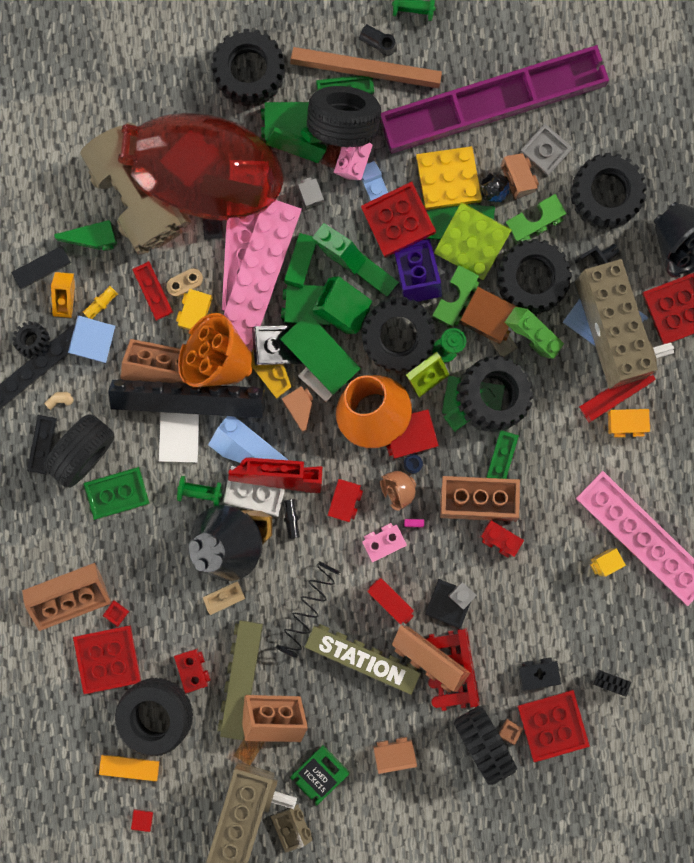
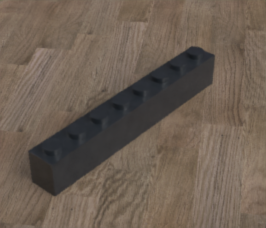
(185, 399)

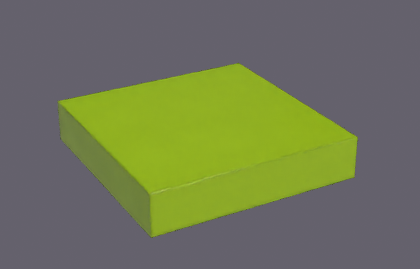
(427, 374)

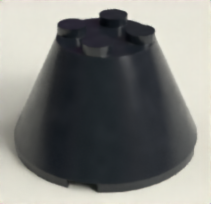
(676, 239)
(225, 543)

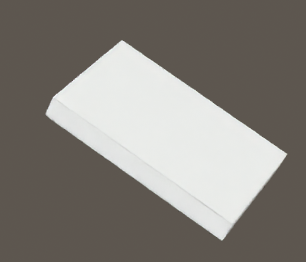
(179, 437)
(254, 497)

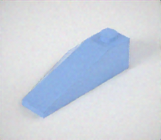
(237, 441)

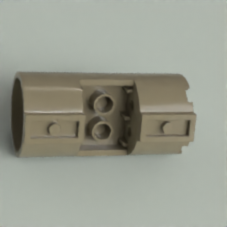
(146, 220)

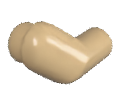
(59, 397)

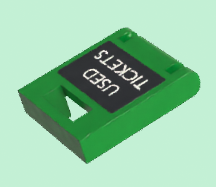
(317, 778)

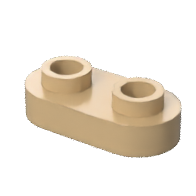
(184, 282)

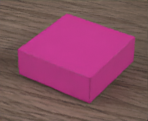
(413, 522)

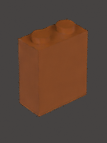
(487, 315)

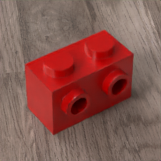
(501, 538)
(191, 670)

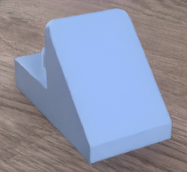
(373, 181)

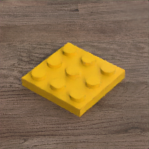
(448, 178)

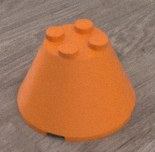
(214, 354)

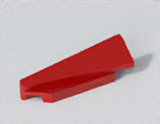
(278, 474)

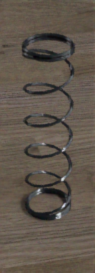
(285, 649)

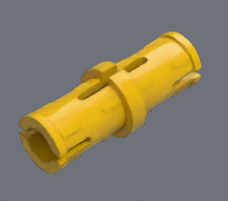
(100, 302)

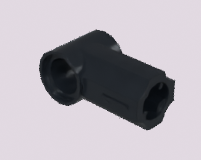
(376, 39)

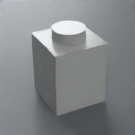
(310, 193)
(462, 595)

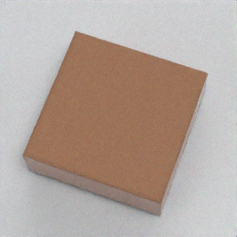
(510, 732)

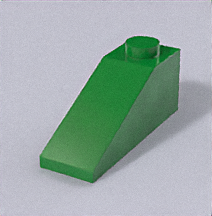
(92, 236)

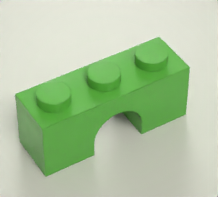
(551, 213)
(464, 282)
(542, 339)

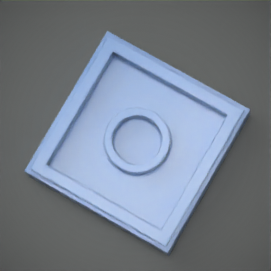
(91, 339)

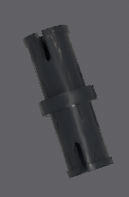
(291, 519)

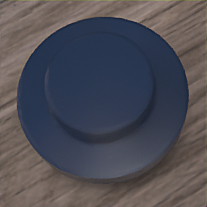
(413, 463)

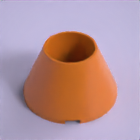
(383, 424)

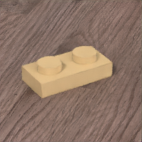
(223, 598)

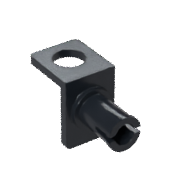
(600, 257)

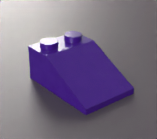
(418, 272)

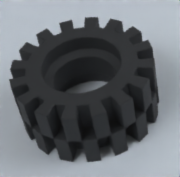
(24, 333)
(612, 683)

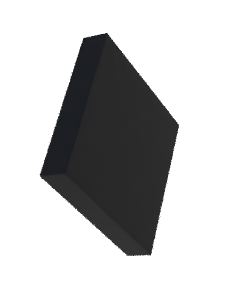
(443, 607)

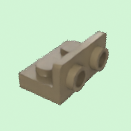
(291, 828)

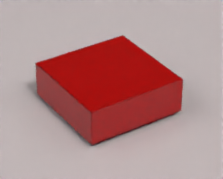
(116, 613)
(142, 820)

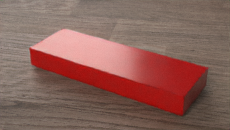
(152, 291)

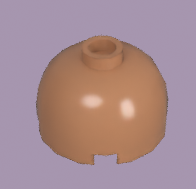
(399, 489)

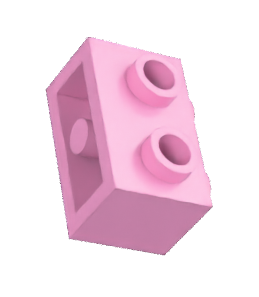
(352, 161)
(383, 543)

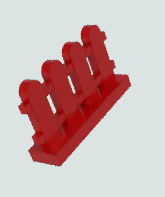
(463, 658)

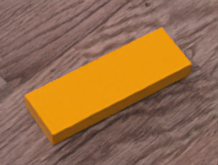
(129, 767)

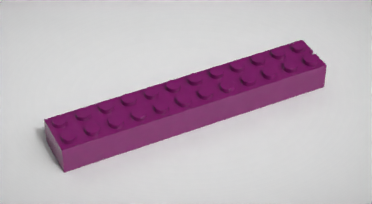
(493, 99)

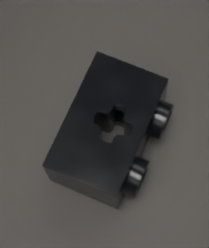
(550, 677)

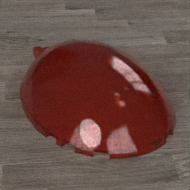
(203, 165)

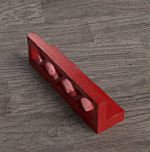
(612, 397)

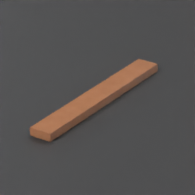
(366, 67)

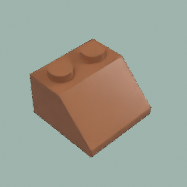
(518, 173)
(299, 406)
(394, 755)

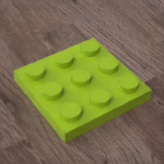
(472, 240)

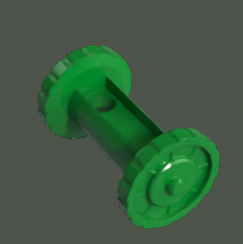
(414, 6)
(450, 344)
(199, 491)

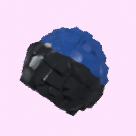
(495, 187)

